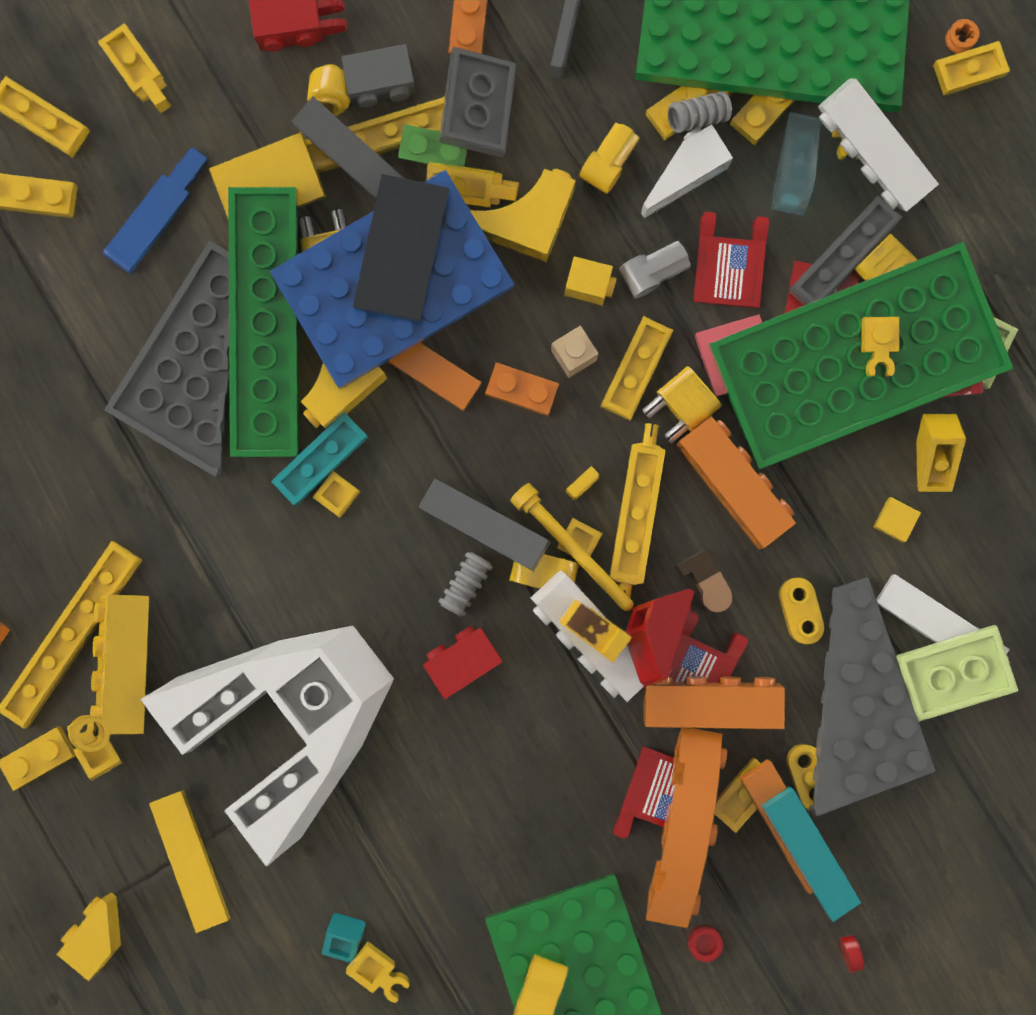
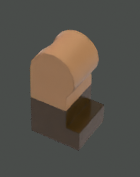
(713, 589)

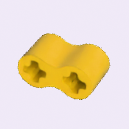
(544, 571)
(541, 987)

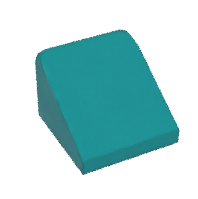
(343, 937)

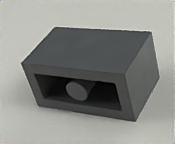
(378, 76)

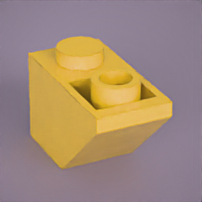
(95, 940)

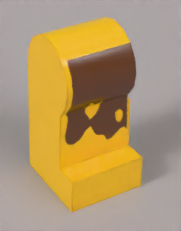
(595, 630)

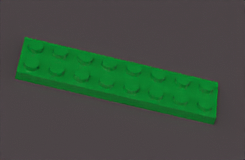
(262, 323)

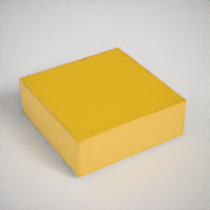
(583, 483)
(336, 494)
(897, 519)
(583, 535)

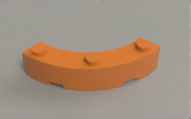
(687, 828)

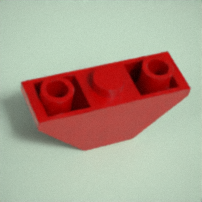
(656, 635)

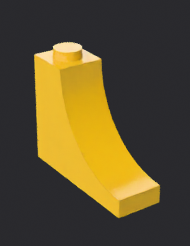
(533, 220)
(328, 402)

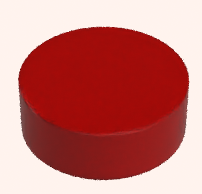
(705, 943)
(852, 953)

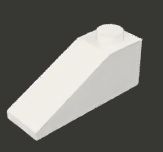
(693, 164)

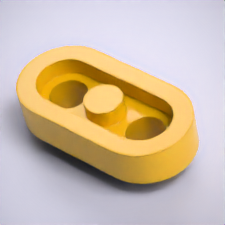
(800, 611)
(802, 776)

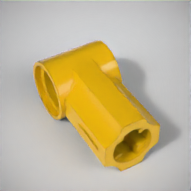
(605, 165)

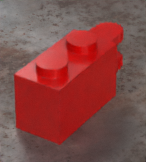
(294, 22)

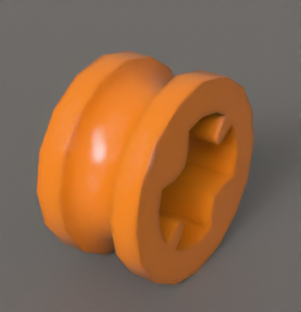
(952, 40)

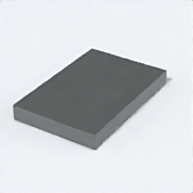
(477, 102)

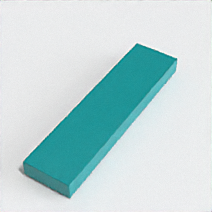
(811, 854)

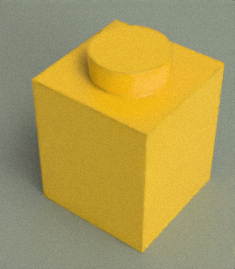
(590, 281)

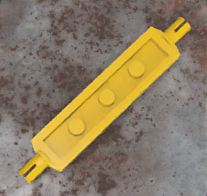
(637, 511)

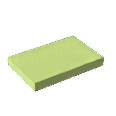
(957, 673)

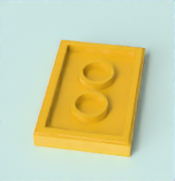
(275, 165)

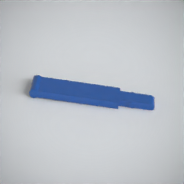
(155, 213)

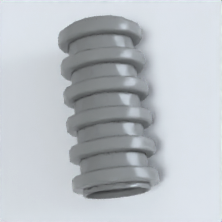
(699, 111)
(465, 584)

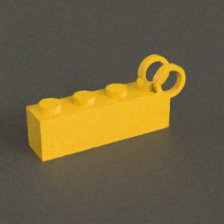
(120, 670)

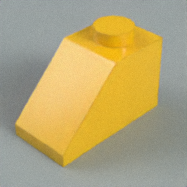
(939, 452)

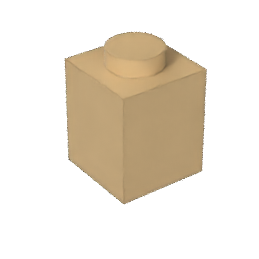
(574, 351)

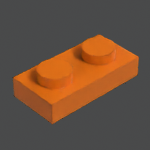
(468, 25)
(522, 389)

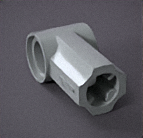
(647, 272)

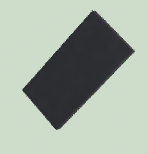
(401, 248)

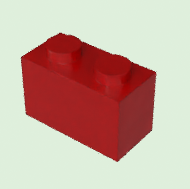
(462, 662)

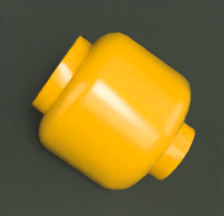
(329, 88)

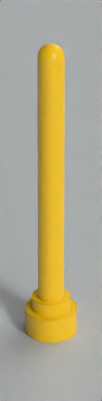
(528, 500)

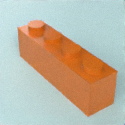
(736, 483)
(715, 704)

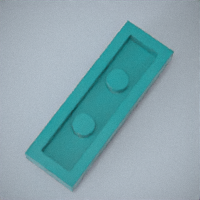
(319, 459)

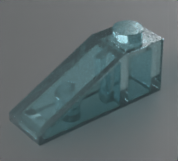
(797, 164)

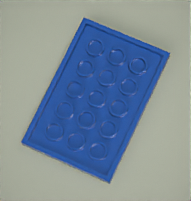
(353, 342)

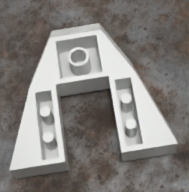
(326, 689)

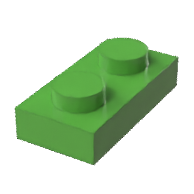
(424, 147)

